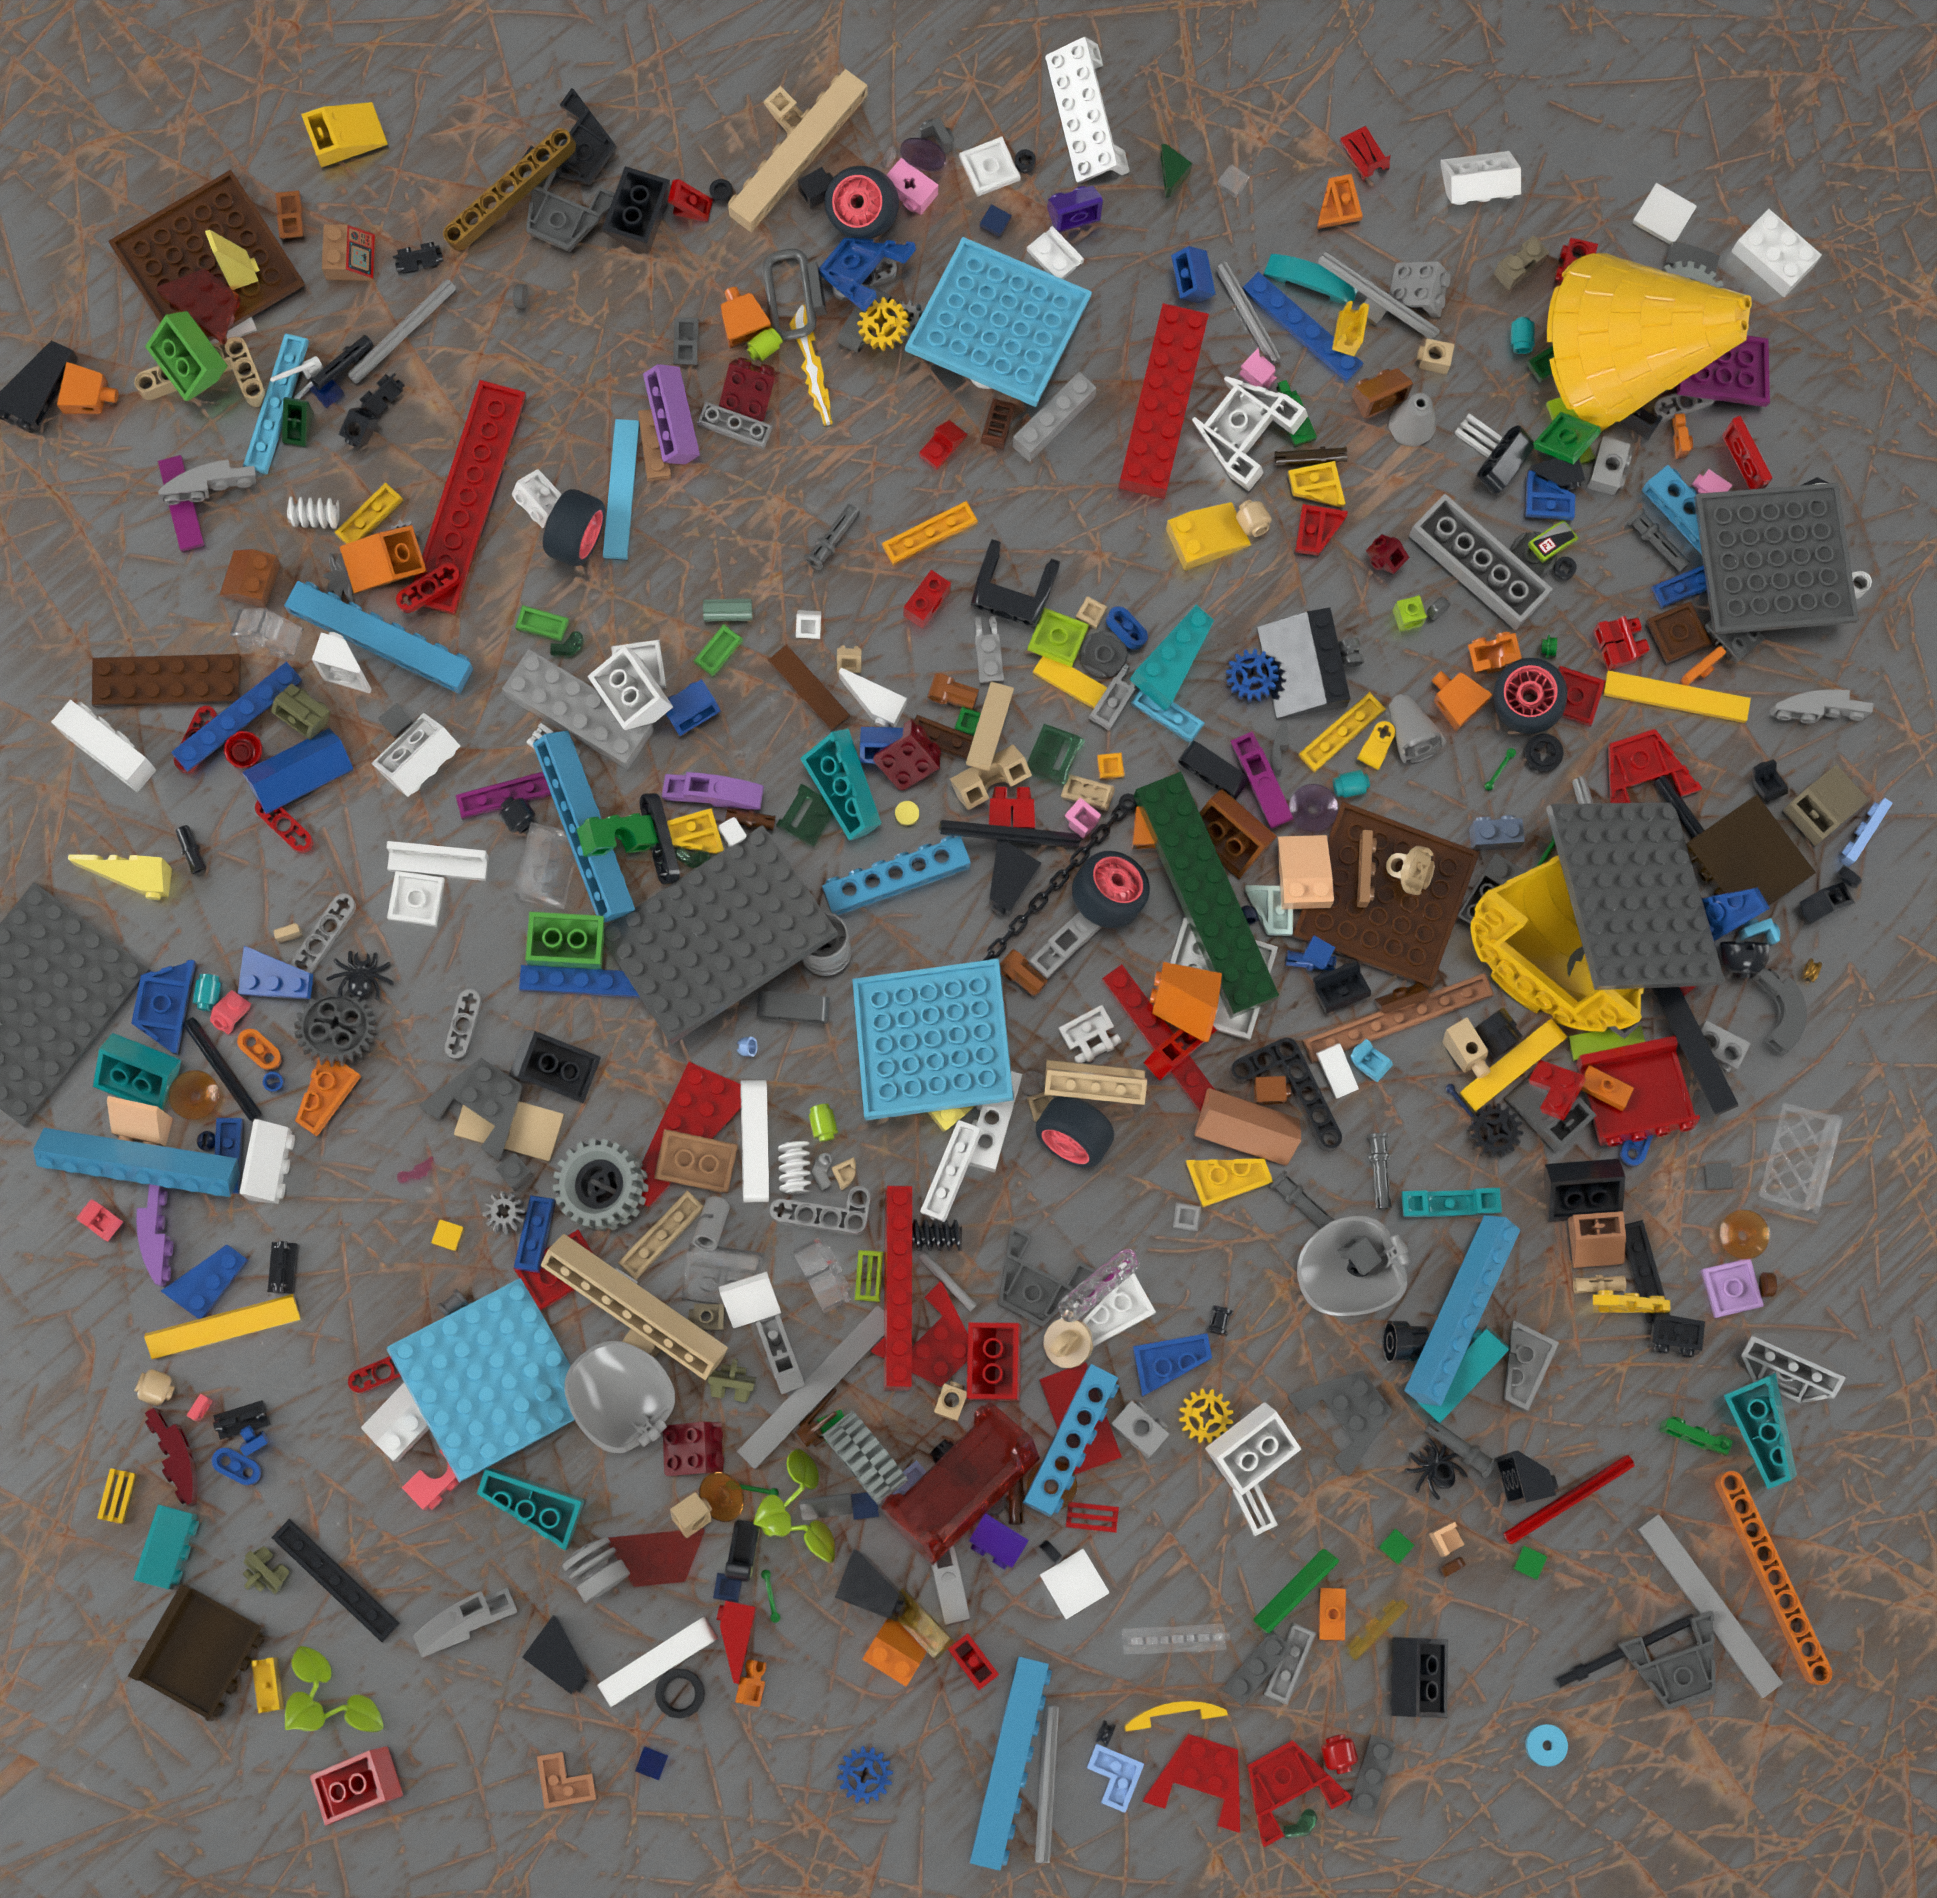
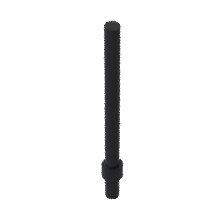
(1581, 1671)

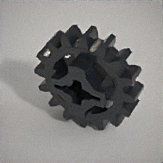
(1504, 1135)

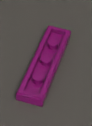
(183, 513)
(491, 797)

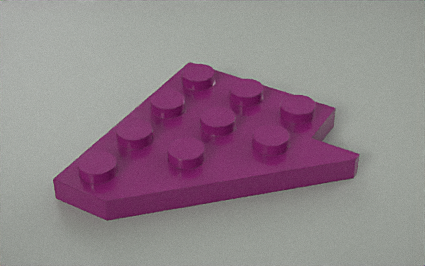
(1735, 376)

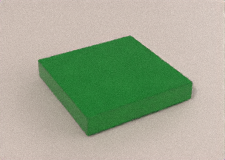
(1567, 437)

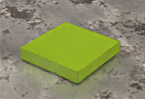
(1058, 637)

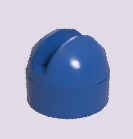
(274, 1086)

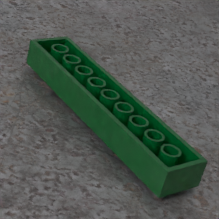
(1205, 894)

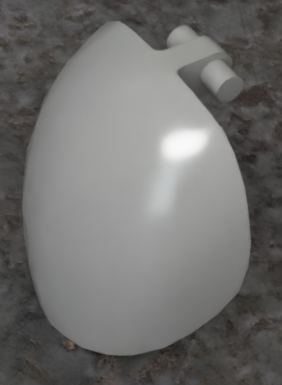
(1337, 1292)
(619, 1396)

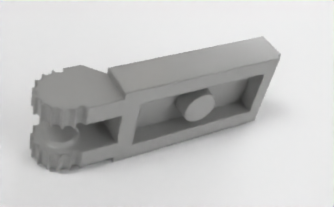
(988, 653)
(1113, 700)

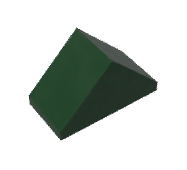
(1174, 169)
(296, 421)

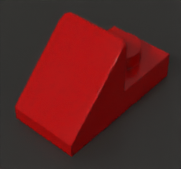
(689, 201)
(942, 444)

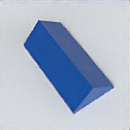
(298, 770)

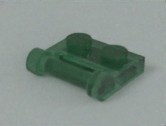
(1047, 750)
(814, 820)

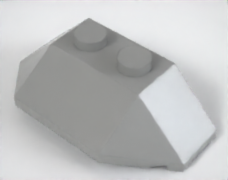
(1800, 1371)

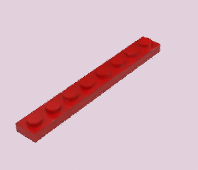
(1155, 1031)

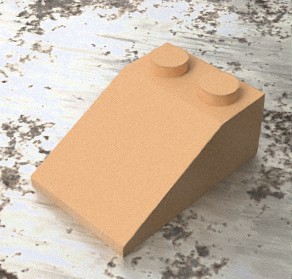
(1305, 872)
(138, 1122)

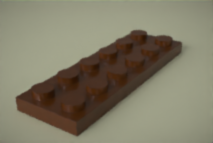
(166, 680)

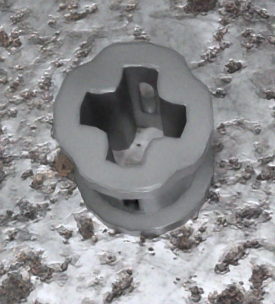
(453, 1303)

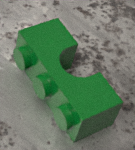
(599, 835)

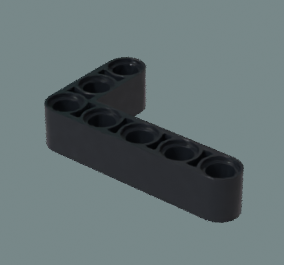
(1285, 1063)

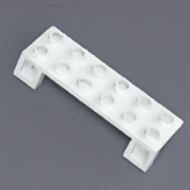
(1083, 110)

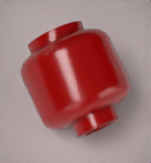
(1339, 1753)

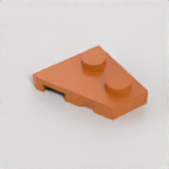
(1340, 203)

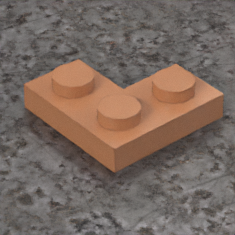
(557, 1788)

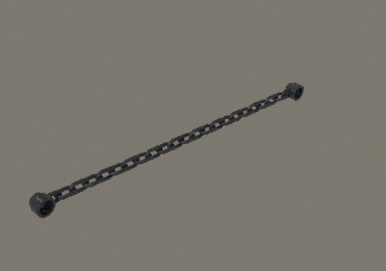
(1065, 873)

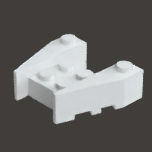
(1241, 422)

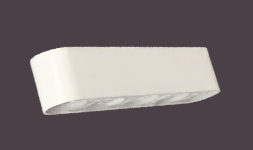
(754, 1141)
(657, 1661)

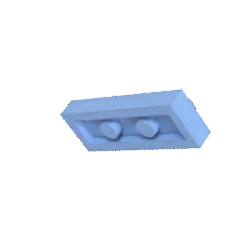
(1865, 831)

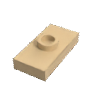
(1092, 792)

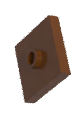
(1678, 632)

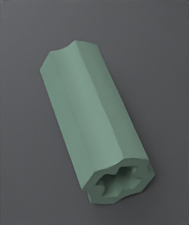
(727, 610)

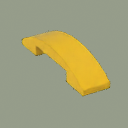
(1142, 1720)

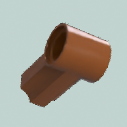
(946, 690)
(1017, 968)

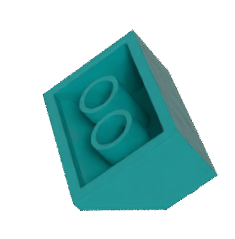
(135, 1071)
(166, 1547)

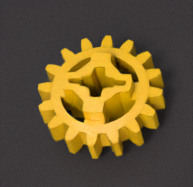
(890, 331)
(1194, 1413)

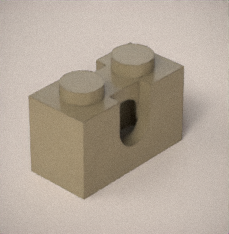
(1511, 269)

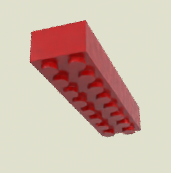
(1163, 401)

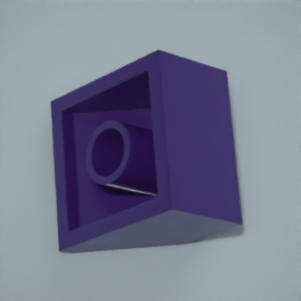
(1075, 208)
(997, 1541)

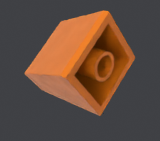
(382, 558)
(1187, 998)
(895, 1652)

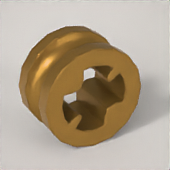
(1811, 970)

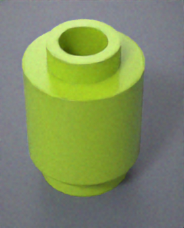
(764, 344)
(823, 1122)

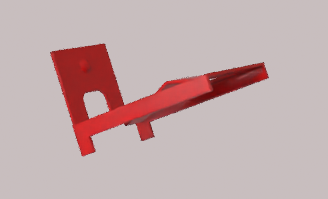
(1357, 138)

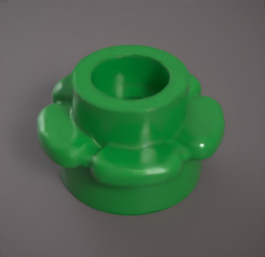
(1549, 646)

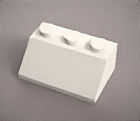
(1481, 177)
(338, 663)
(629, 690)
(416, 754)
(267, 1162)
(396, 1424)

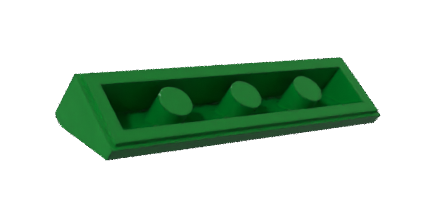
(1295, 1591)

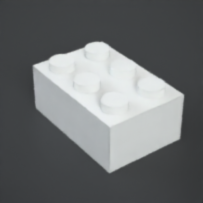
(1776, 253)
(1253, 1448)

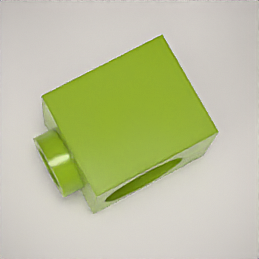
(1409, 613)

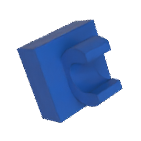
(252, 1440)

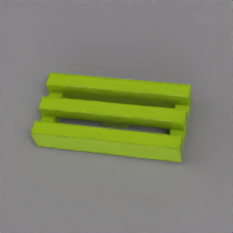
(867, 1298)

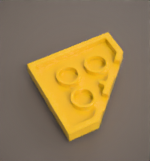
(1629, 1303)

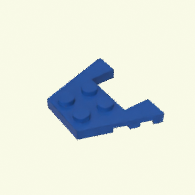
(855, 260)

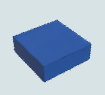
(1318, 952)

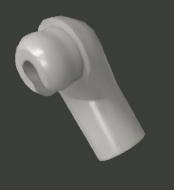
(820, 1170)

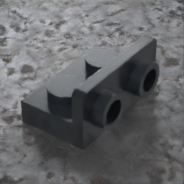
(1677, 1335)

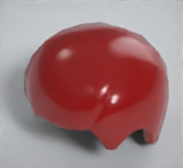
(243, 749)

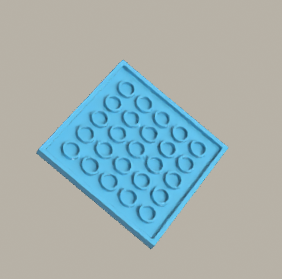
(998, 321)
(932, 1039)
(486, 1379)

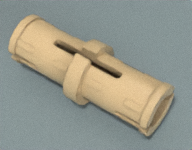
(1598, 1283)

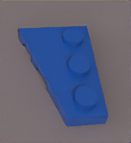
(1733, 909)

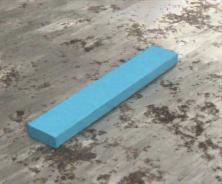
(271, 414)
(621, 489)

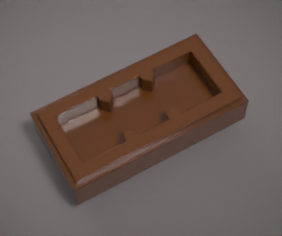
(1401, 998)

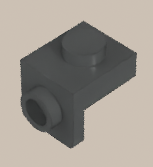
(937, 129)

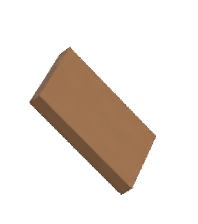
(696, 1161)

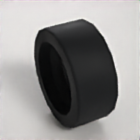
(660, 1696)

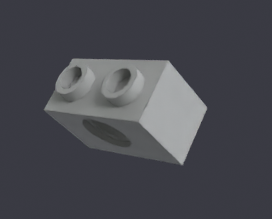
(1601, 477)
(1125, 1425)

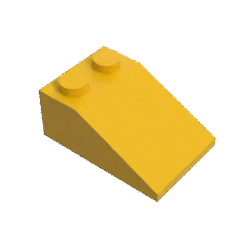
(1206, 535)

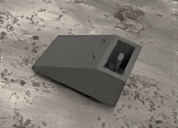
(1495, 874)
(1555, 1132)

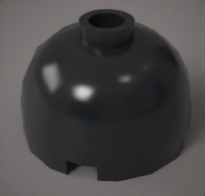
(1744, 957)

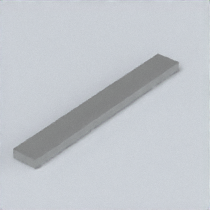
(816, 1387)
(1705, 1599)

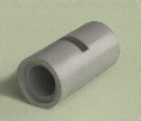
(711, 1223)

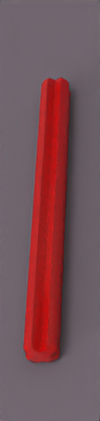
(1569, 1499)

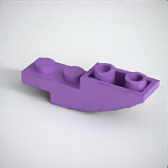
(713, 789)
(153, 1245)

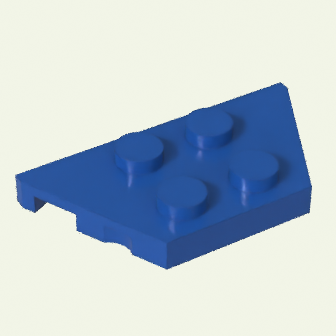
(163, 1004)

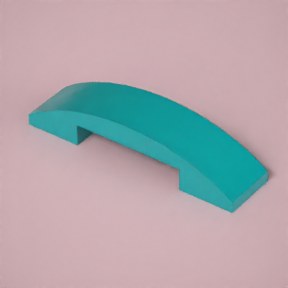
(1310, 276)
(1451, 1203)

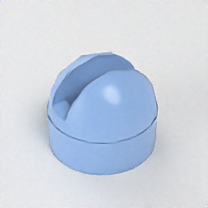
(747, 1046)

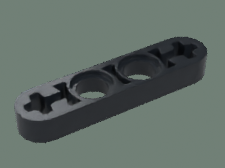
(665, 861)

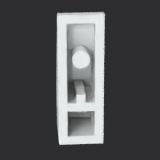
(879, 703)

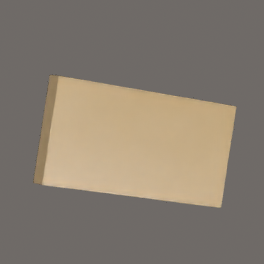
(531, 1132)

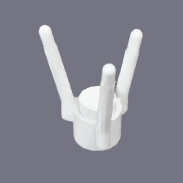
(309, 368)

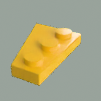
(1224, 1179)

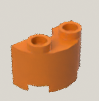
(1494, 654)

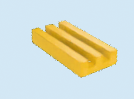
(107, 1493)

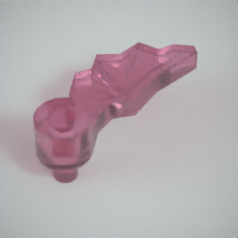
(417, 1172)

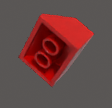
(994, 1361)

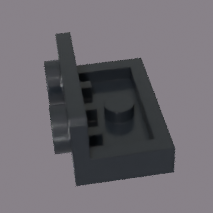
(1341, 987)

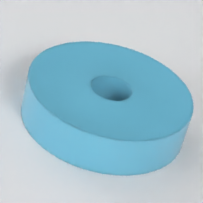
(1558, 1743)

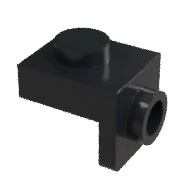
(1768, 781)

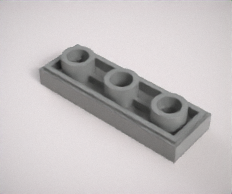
(747, 431)

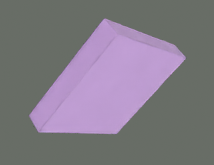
(1732, 1288)

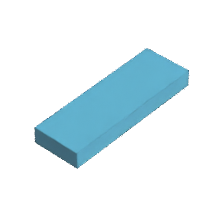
(1174, 718)

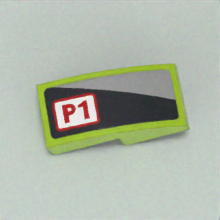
(1552, 541)

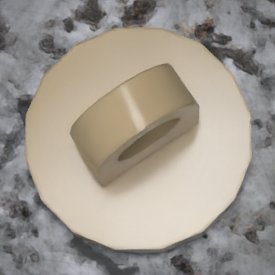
(1416, 869)
(1068, 1343)

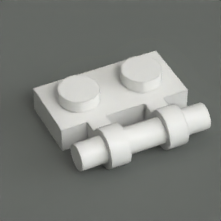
(1086, 1028)

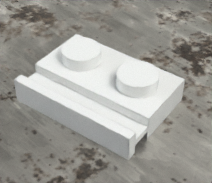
(1055, 254)

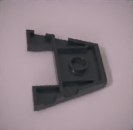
(592, 143)

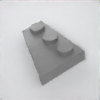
(1527, 1364)

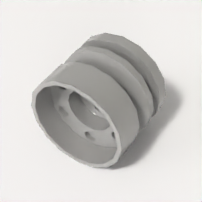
(836, 958)
(595, 1569)

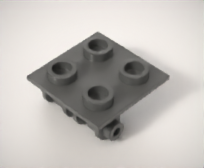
(1736, 643)

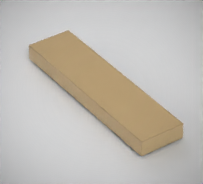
(990, 726)
(661, 1235)

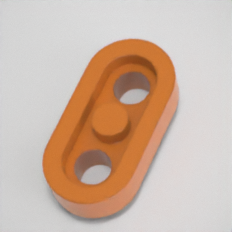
(259, 1050)

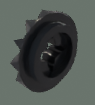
(1553, 748)

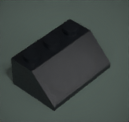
(637, 209)
(1583, 1188)
(1419, 1677)

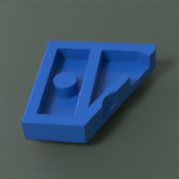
(1548, 500)

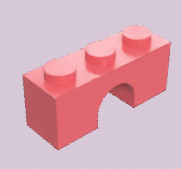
(428, 1491)

